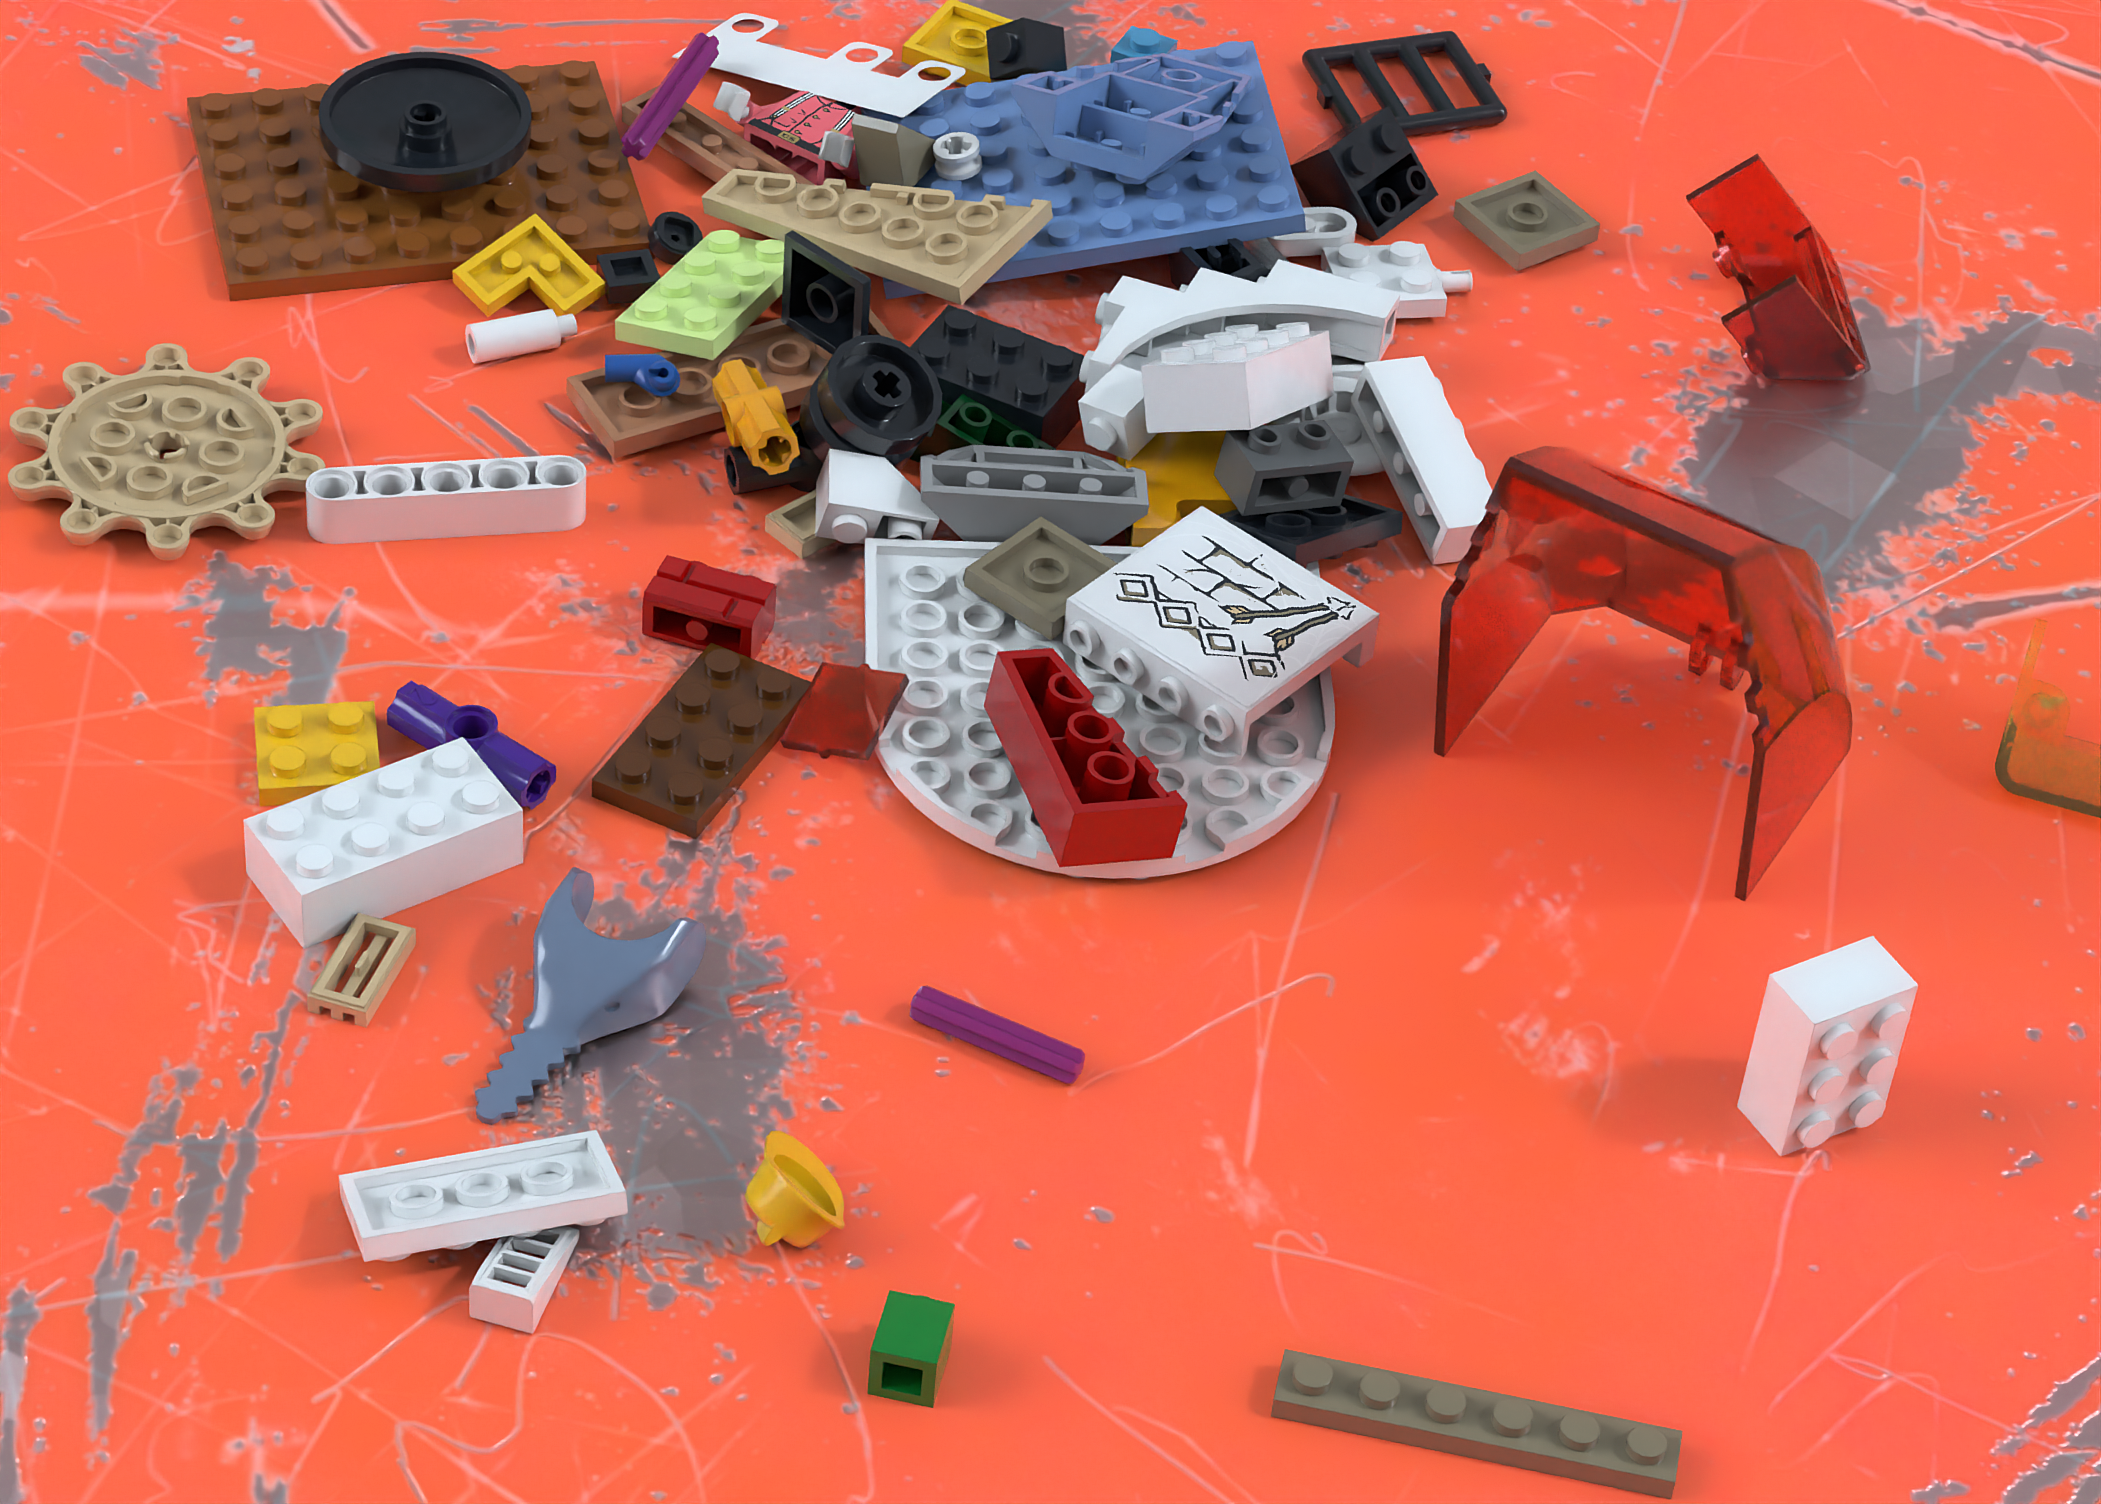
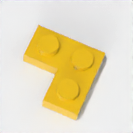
(531, 259)

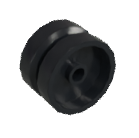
(871, 401)

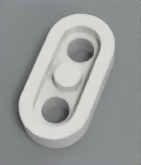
(1323, 229)

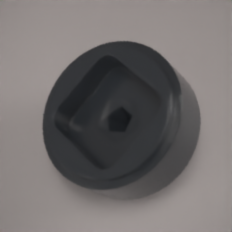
(673, 236)

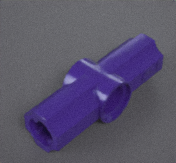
(436, 721)

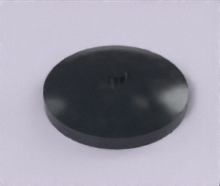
(425, 122)

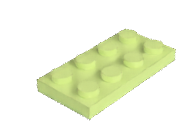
(707, 296)

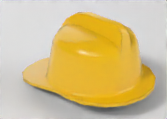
(793, 1194)

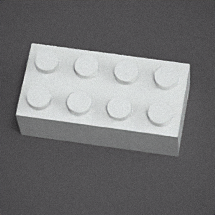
(1237, 378)
(383, 841)

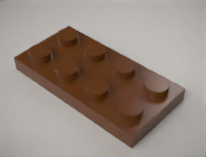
(701, 741)

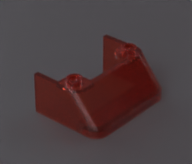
(1796, 300)

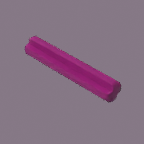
(997, 1034)

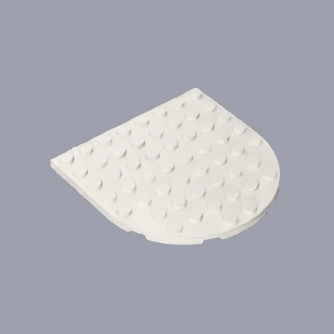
(958, 774)

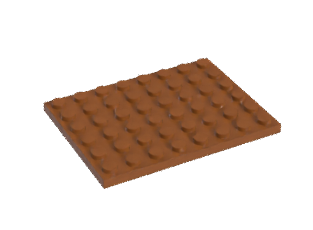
(307, 226)

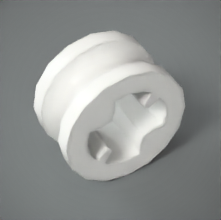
(957, 156)

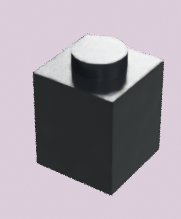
(1025, 48)

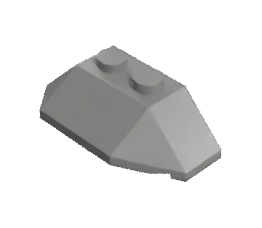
(1000, 490)

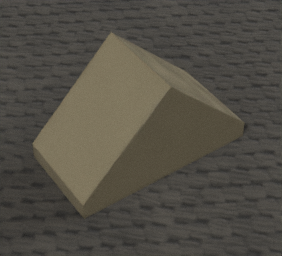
(890, 152)

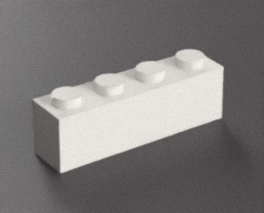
(1423, 453)

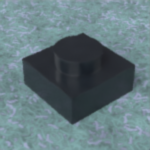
(627, 274)

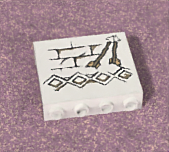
(1216, 625)

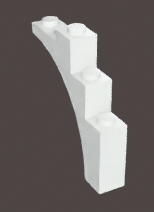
(1147, 318)

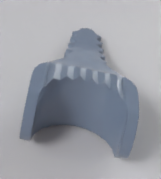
(586, 991)

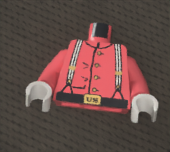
(798, 131)

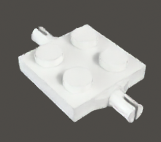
(1398, 268)

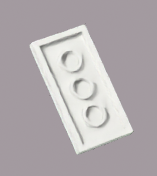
(482, 1196)

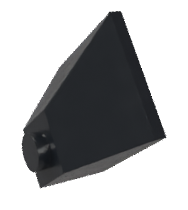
(823, 294)

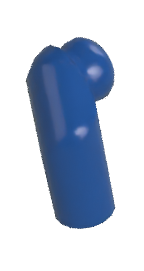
(646, 370)

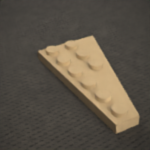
(890, 231)

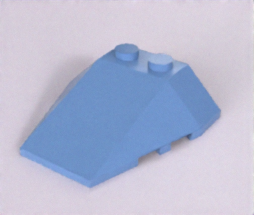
(1131, 117)

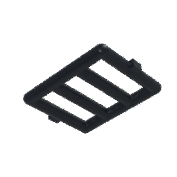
(1409, 51)

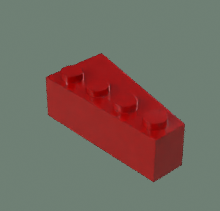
(1074, 767)

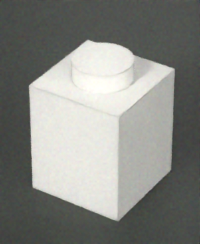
(1115, 413)

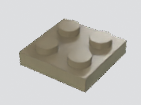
(1526, 220)
(1036, 575)

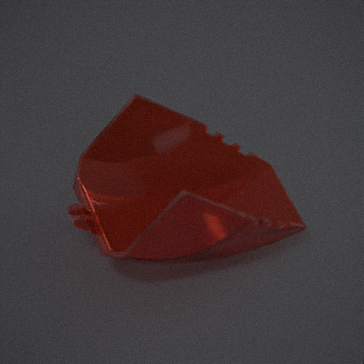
(1590, 536)

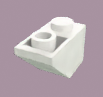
(868, 499)

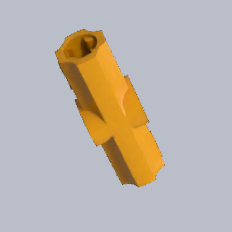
(755, 417)

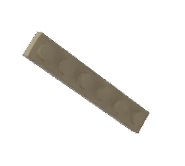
(1477, 1424)

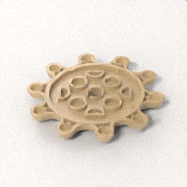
(110, 444)

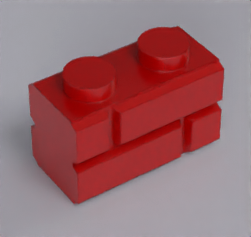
(708, 605)

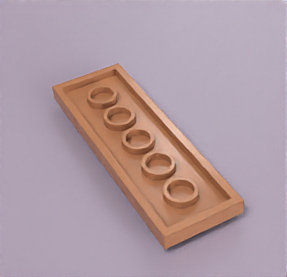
(634, 420)

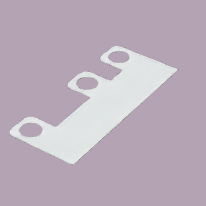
(830, 77)

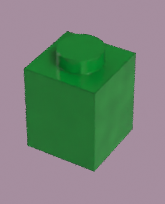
(911, 1348)

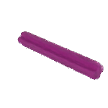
(670, 96)

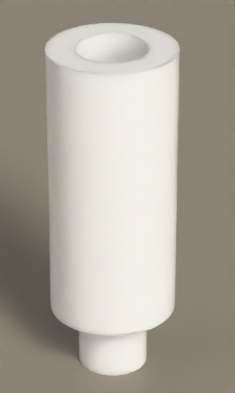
(518, 335)

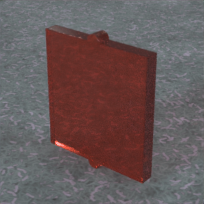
(844, 711)

